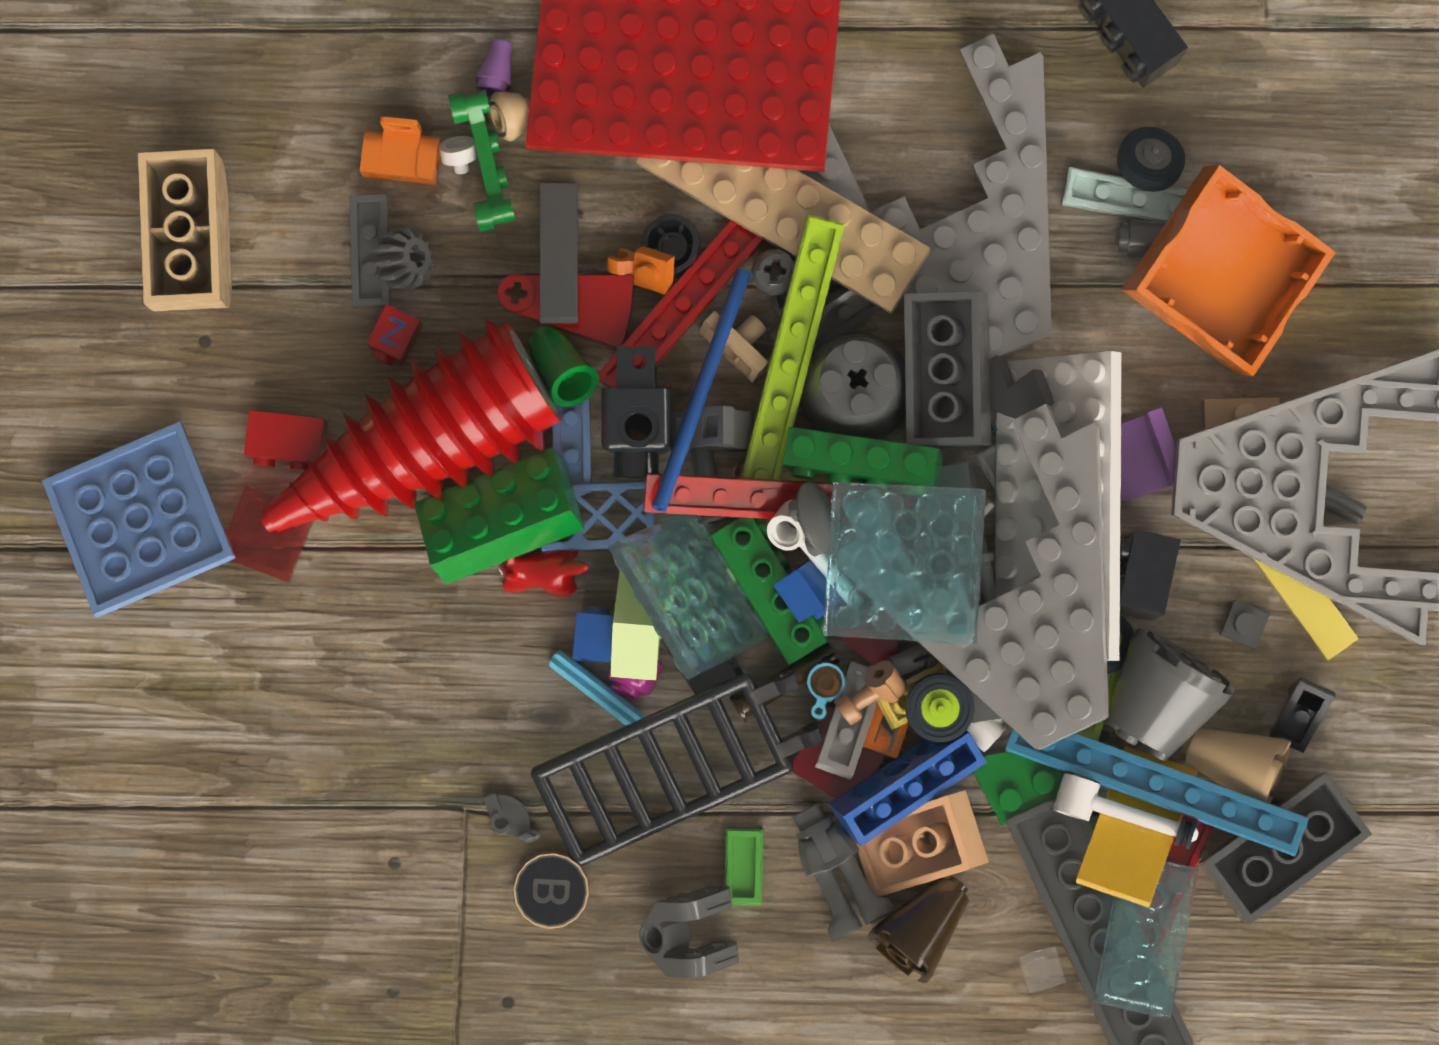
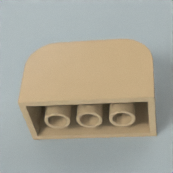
(184, 230)

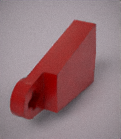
(602, 306)

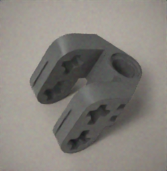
(667, 934)

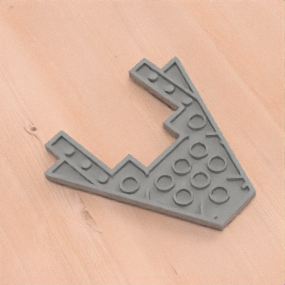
(1002, 240)
(1265, 481)
(1045, 642)

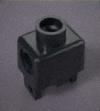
(636, 397)

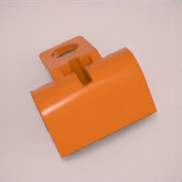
(400, 153)

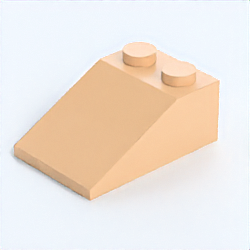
(924, 846)

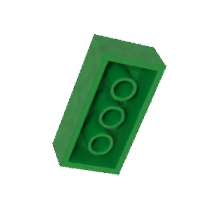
(499, 516)

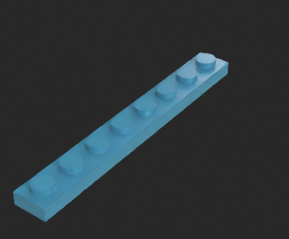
(1169, 790)

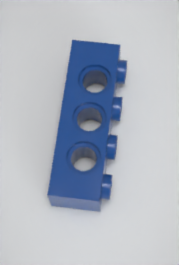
(905, 786)

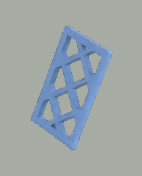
(616, 489)

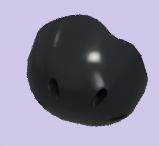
(673, 242)

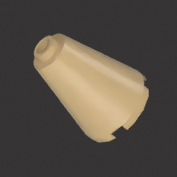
(1239, 760)

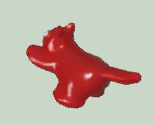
(548, 570)

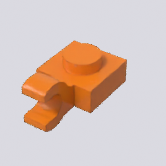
(650, 268)

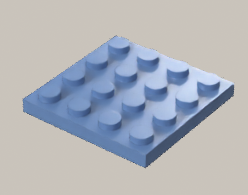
(138, 519)

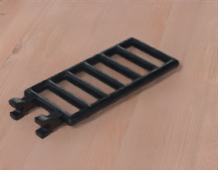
(755, 695)

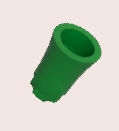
(562, 367)

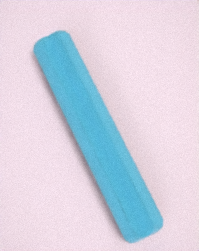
(594, 688)

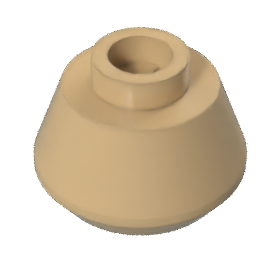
(508, 114)

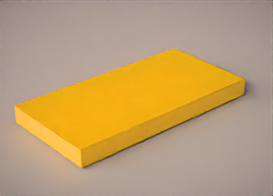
(1126, 856)

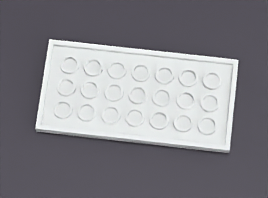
(1083, 392)

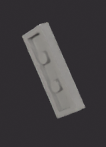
(842, 741)

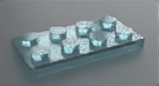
(1147, 946)

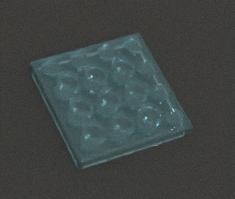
(904, 562)
(689, 593)

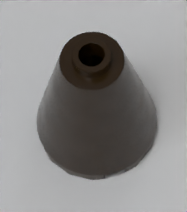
(922, 927)

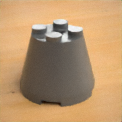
(859, 411)
(1164, 695)

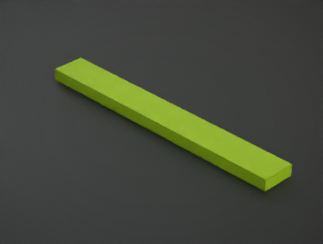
(792, 347)

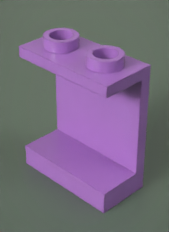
(1146, 455)

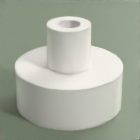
(458, 152)

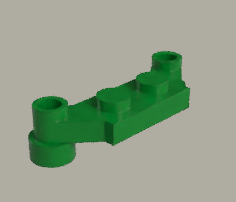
(495, 209)

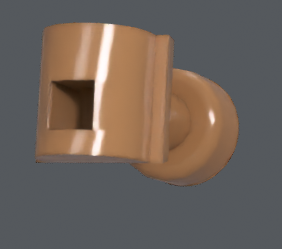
(881, 683)

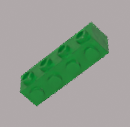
(860, 459)
(756, 571)

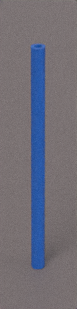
(701, 390)

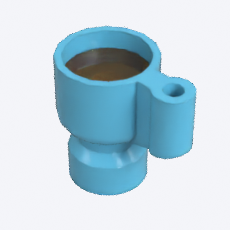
(826, 684)

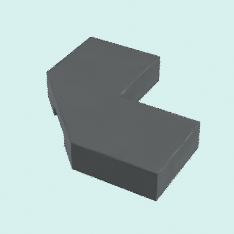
(1018, 397)

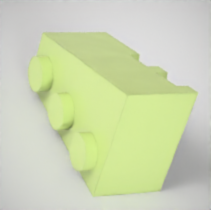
(633, 637)

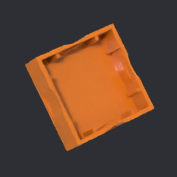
(1228, 270)

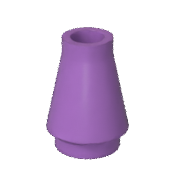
(496, 68)

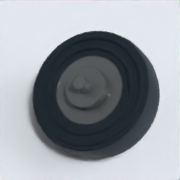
(1151, 159)

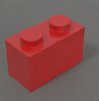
(284, 439)

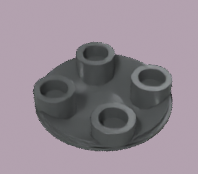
(813, 513)

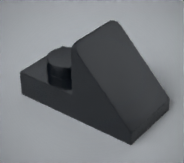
(1302, 713)

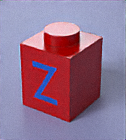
(394, 335)

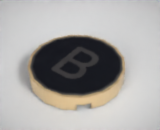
(551, 890)

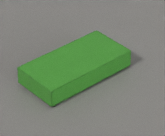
(744, 865)

